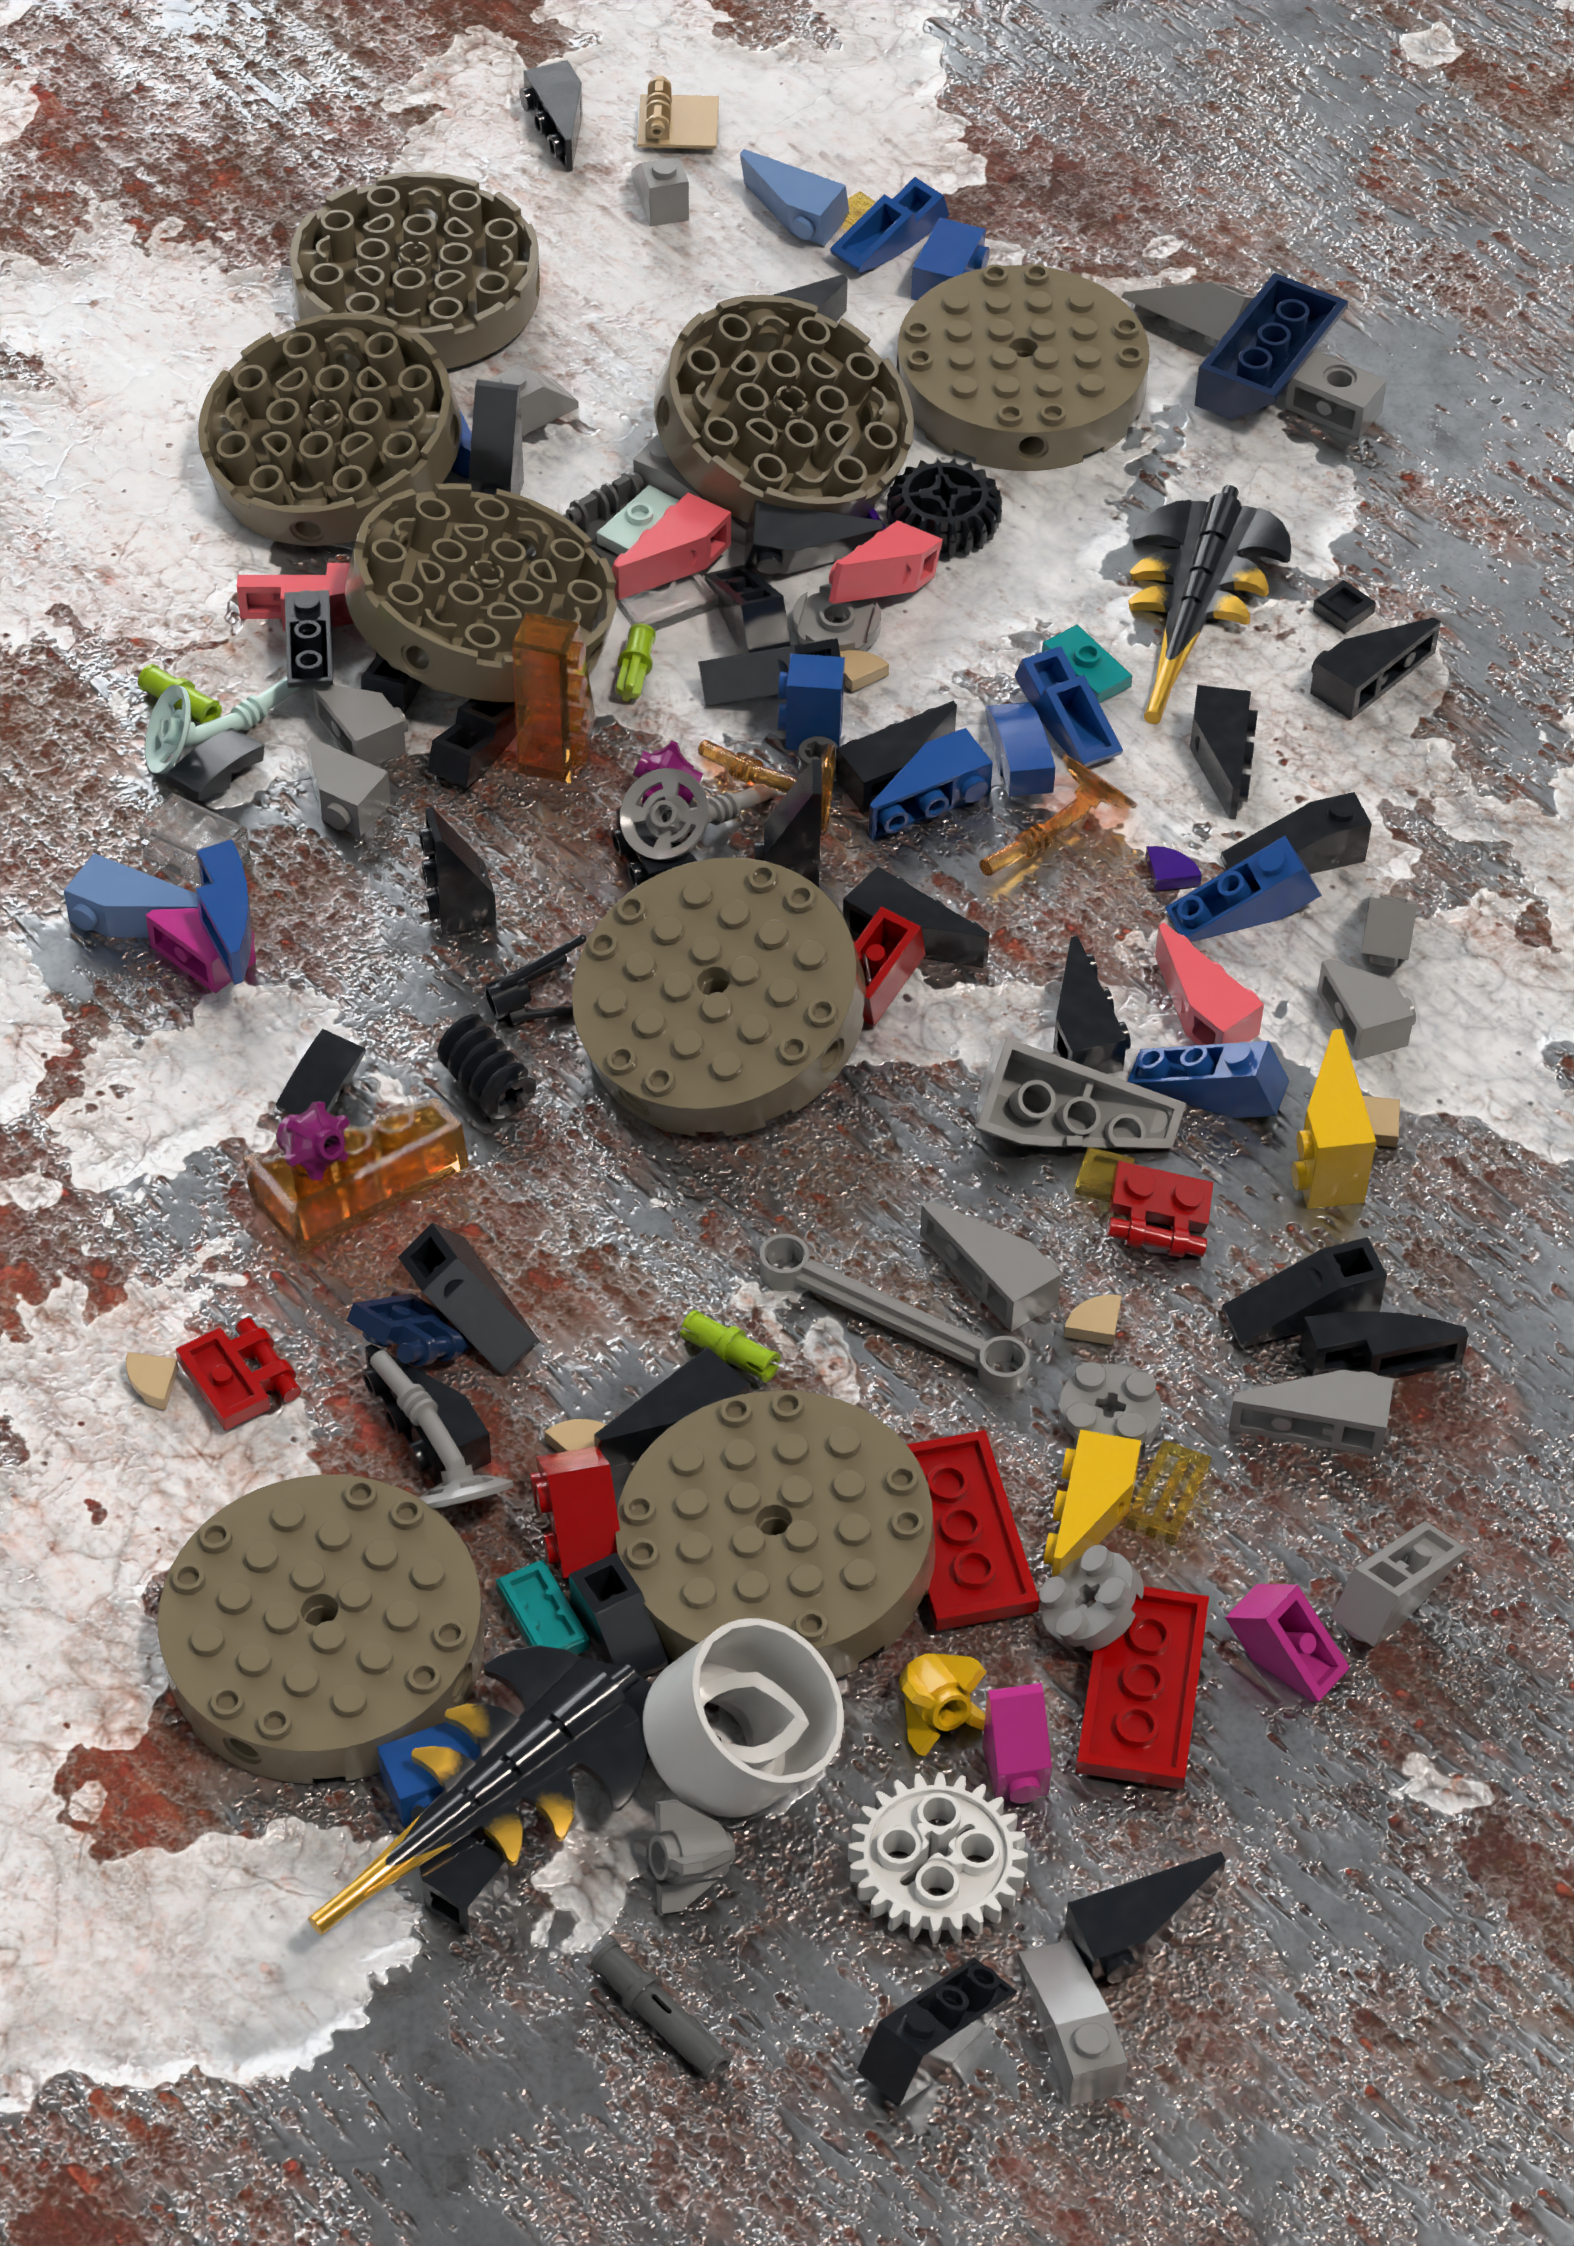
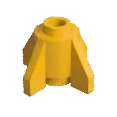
(939, 1697)

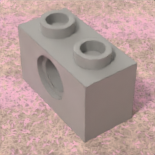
(1336, 394)

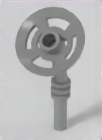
(674, 814)
(458, 1479)

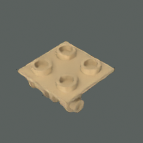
(676, 119)

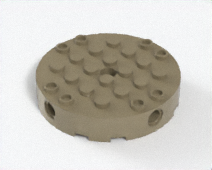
(423, 255)
(1023, 366)
(782, 409)
(328, 426)
(453, 572)
(719, 996)
(782, 1517)
(320, 1626)

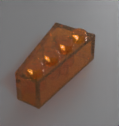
(551, 697)
(384, 1167)

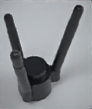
(511, 992)

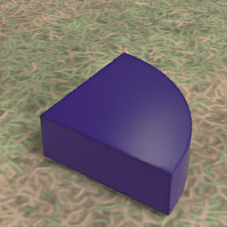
(1171, 869)

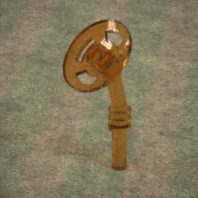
(753, 772)
(1039, 837)

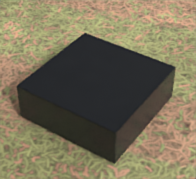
(1344, 606)

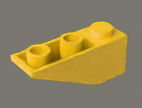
(1097, 1497)

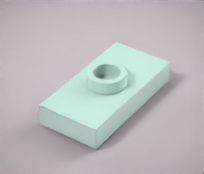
(637, 516)

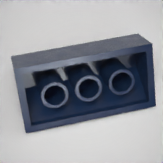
(1265, 347)

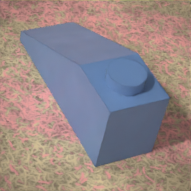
(798, 199)
(117, 898)

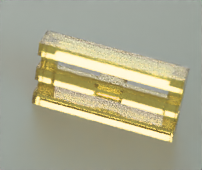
(1156, 1524)

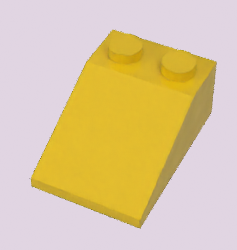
(1337, 1135)

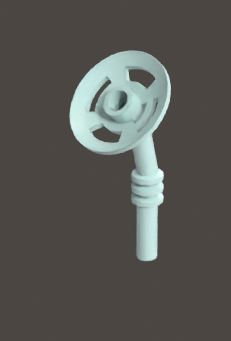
(176, 731)

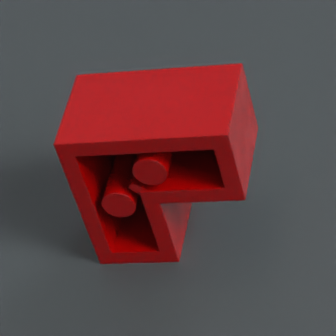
(888, 955)
(581, 1507)

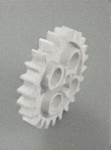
(972, 1887)

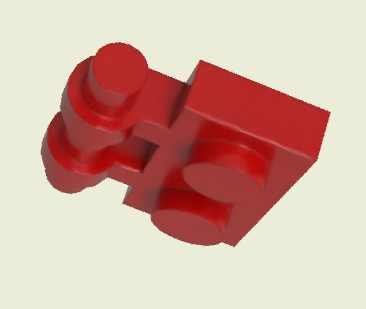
(1159, 1198)
(226, 1381)

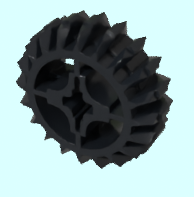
(948, 503)

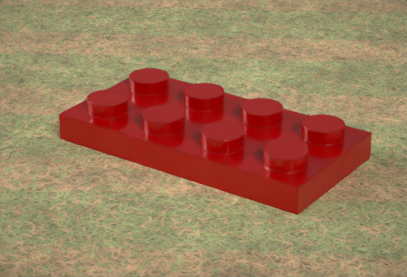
(977, 1546)
(1145, 1693)

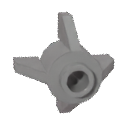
(688, 1853)

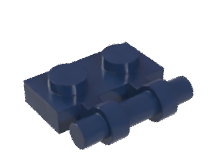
(412, 1325)

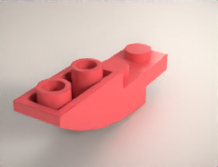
(264, 594)

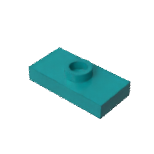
(1088, 658)
(541, 1609)

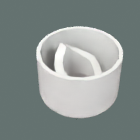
(776, 1693)

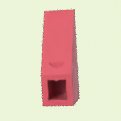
(678, 545)
(886, 565)
(1206, 998)

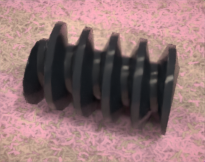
(485, 1067)

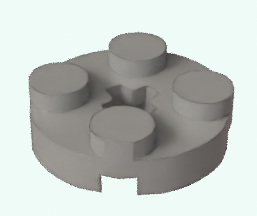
(815, 616)
(1115, 1385)
(1066, 1598)

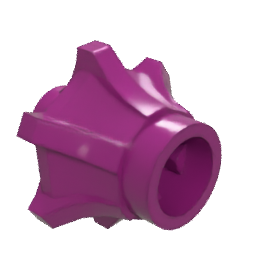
(667, 757)
(313, 1139)

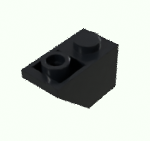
(615, 1616)
(463, 1880)

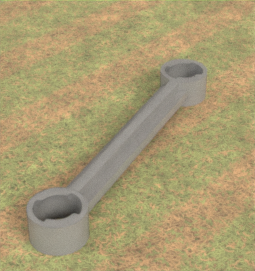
(894, 1314)

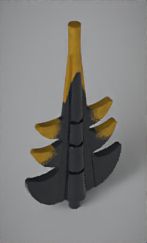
(1207, 561)
(567, 1723)

